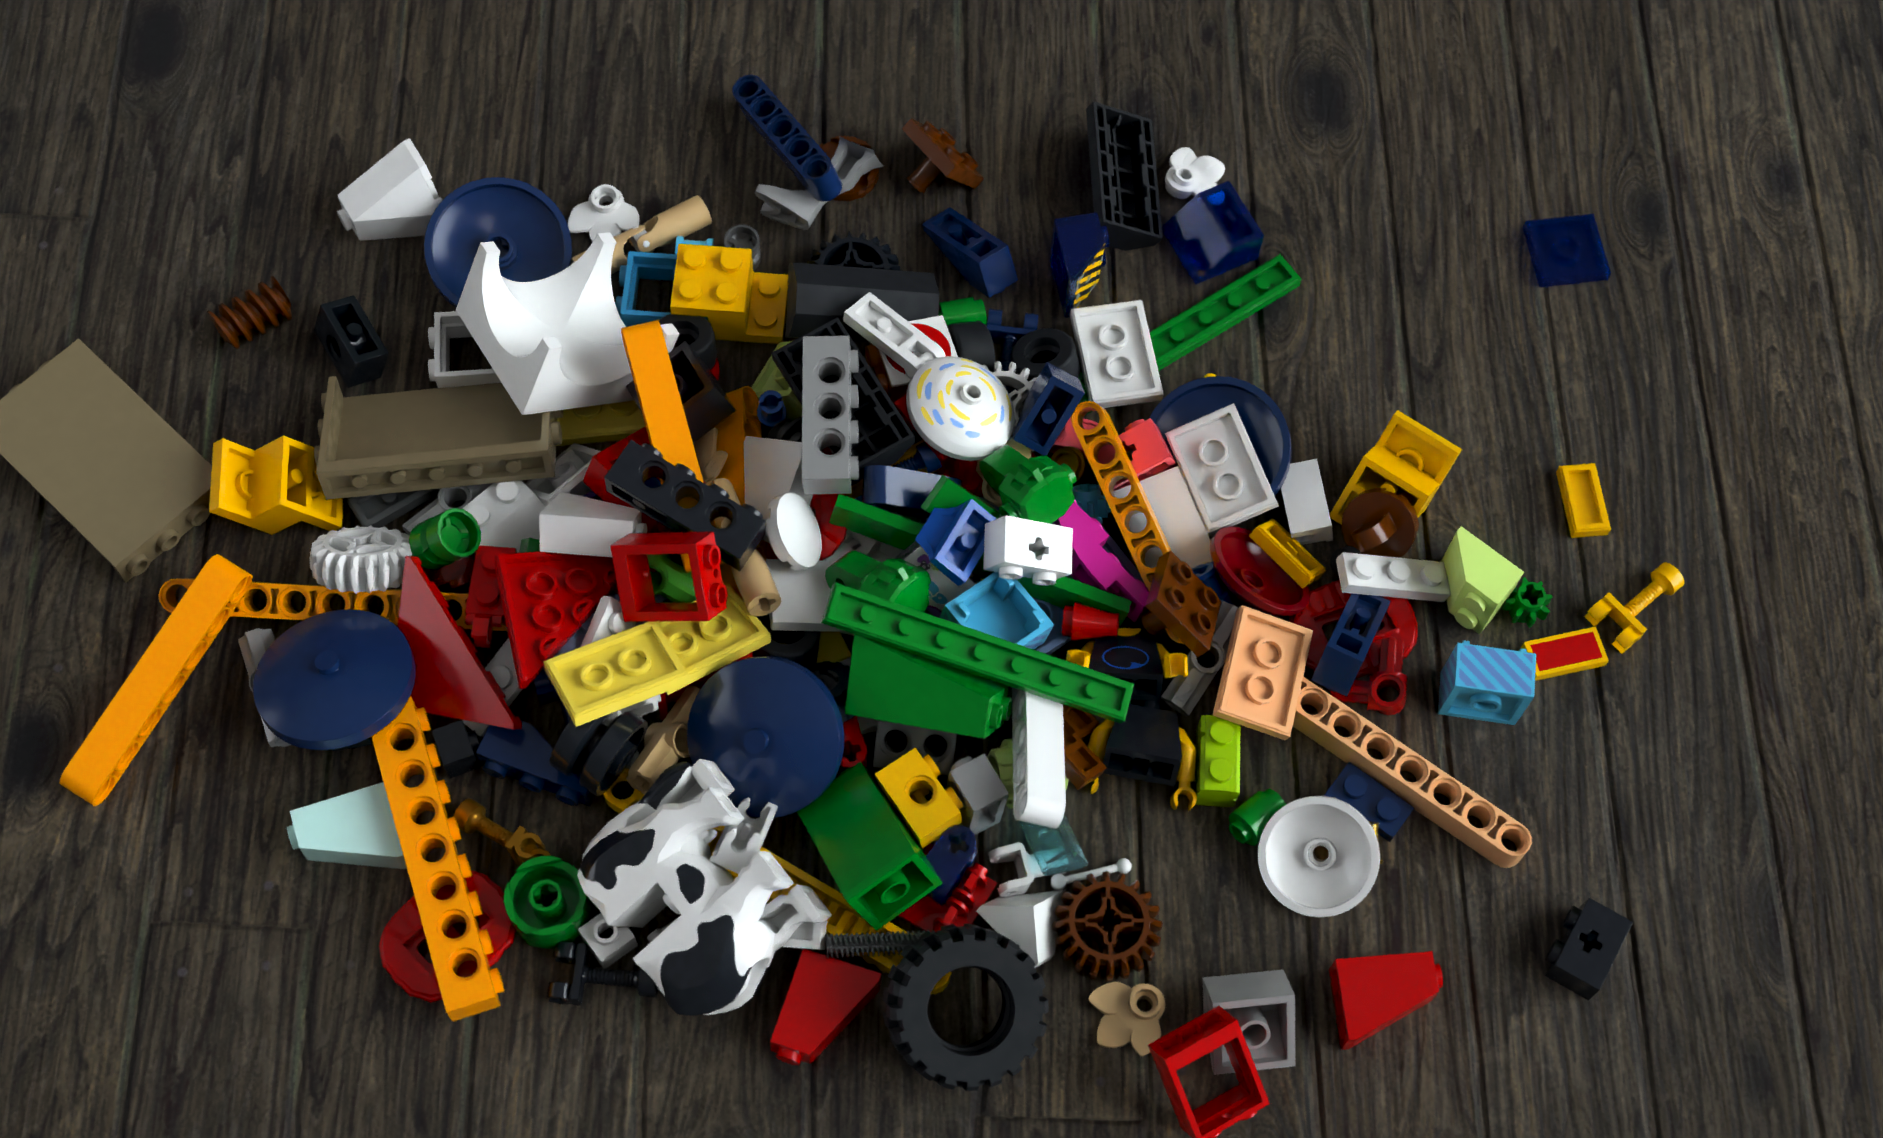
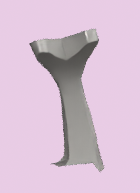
(799, 207)

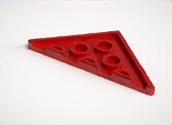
(548, 601)
(448, 672)

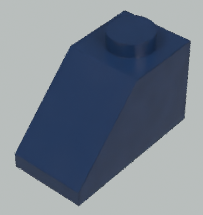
(1047, 408)

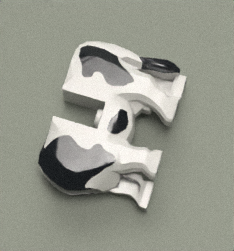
(660, 858)

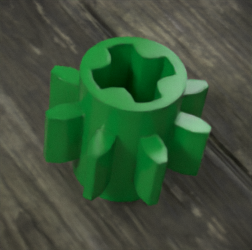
(1528, 602)

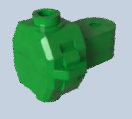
(1029, 487)
(889, 579)

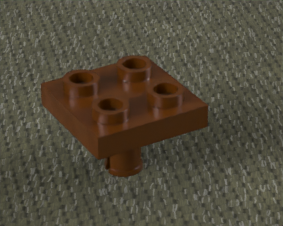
(941, 157)
(1181, 604)

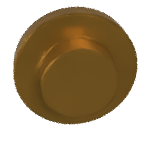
(1073, 458)

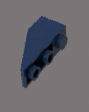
(526, 757)

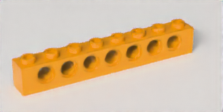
(460, 995)

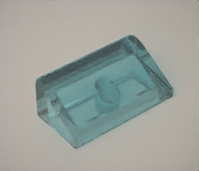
(1054, 848)

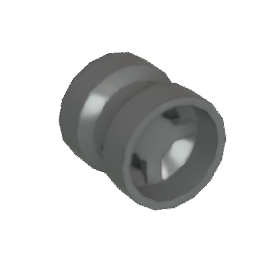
(744, 237)

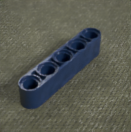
(787, 138)

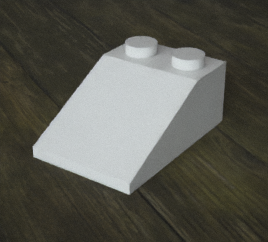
(506, 514)

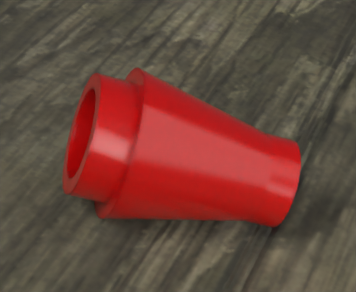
(1088, 622)

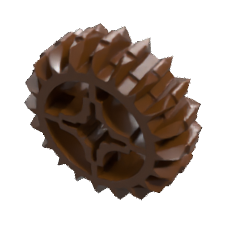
(1090, 925)

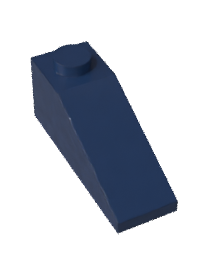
(973, 251)
(1350, 642)

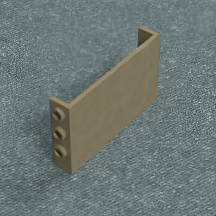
(430, 440)
(104, 459)

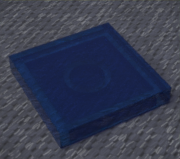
(1566, 250)

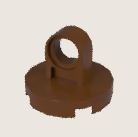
(1380, 523)

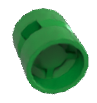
(445, 538)

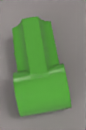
(671, 579)

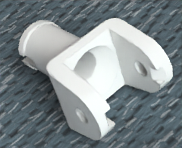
(1025, 864)

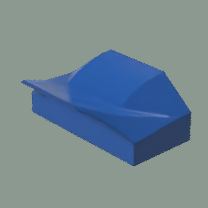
(955, 539)

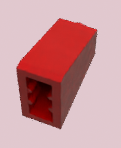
(1379, 991)
(820, 1005)

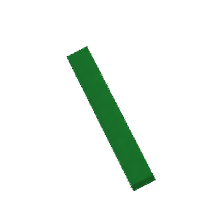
(1220, 312)
(901, 533)
(977, 653)

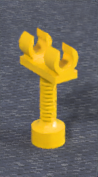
(1664, 579)

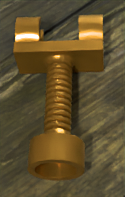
(520, 845)

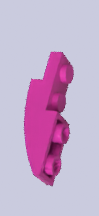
(1098, 567)

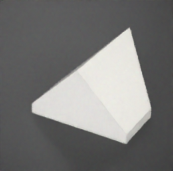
(1026, 921)

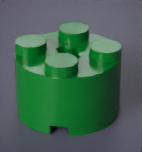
(525, 902)

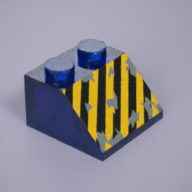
(1077, 257)

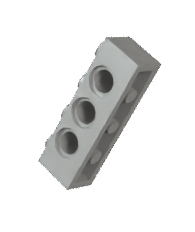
(823, 358)

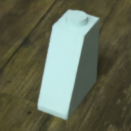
(349, 830)

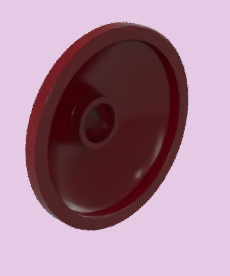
(1254, 575)

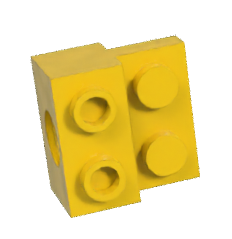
(907, 784)

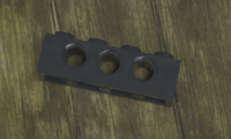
(642, 462)

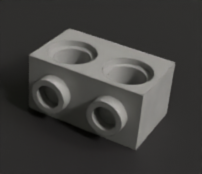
(979, 792)

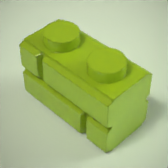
(1217, 762)

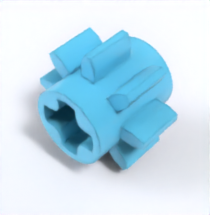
(1091, 501)

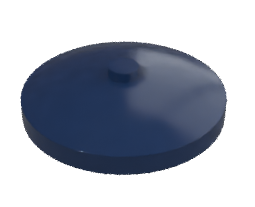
(498, 209)
(1256, 409)
(334, 679)
(768, 732)

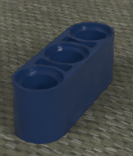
(899, 489)

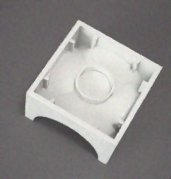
(553, 337)

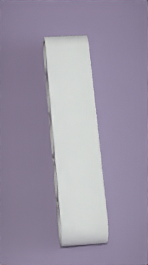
(1038, 760)

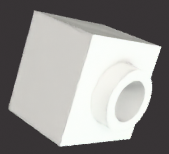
(607, 950)

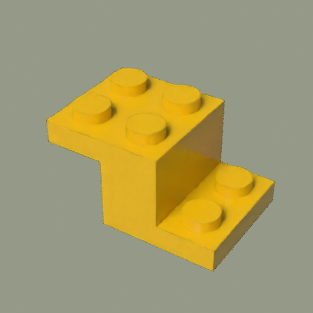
(726, 290)
(1405, 462)
(270, 486)

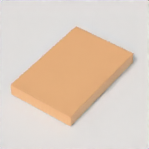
(1263, 672)

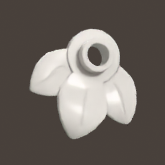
(1191, 174)
(596, 218)

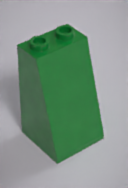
(922, 692)
(868, 847)

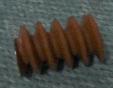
(252, 313)

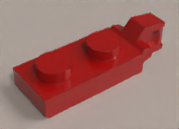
(484, 600)

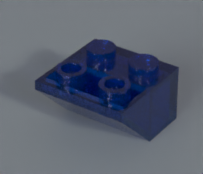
(1214, 233)

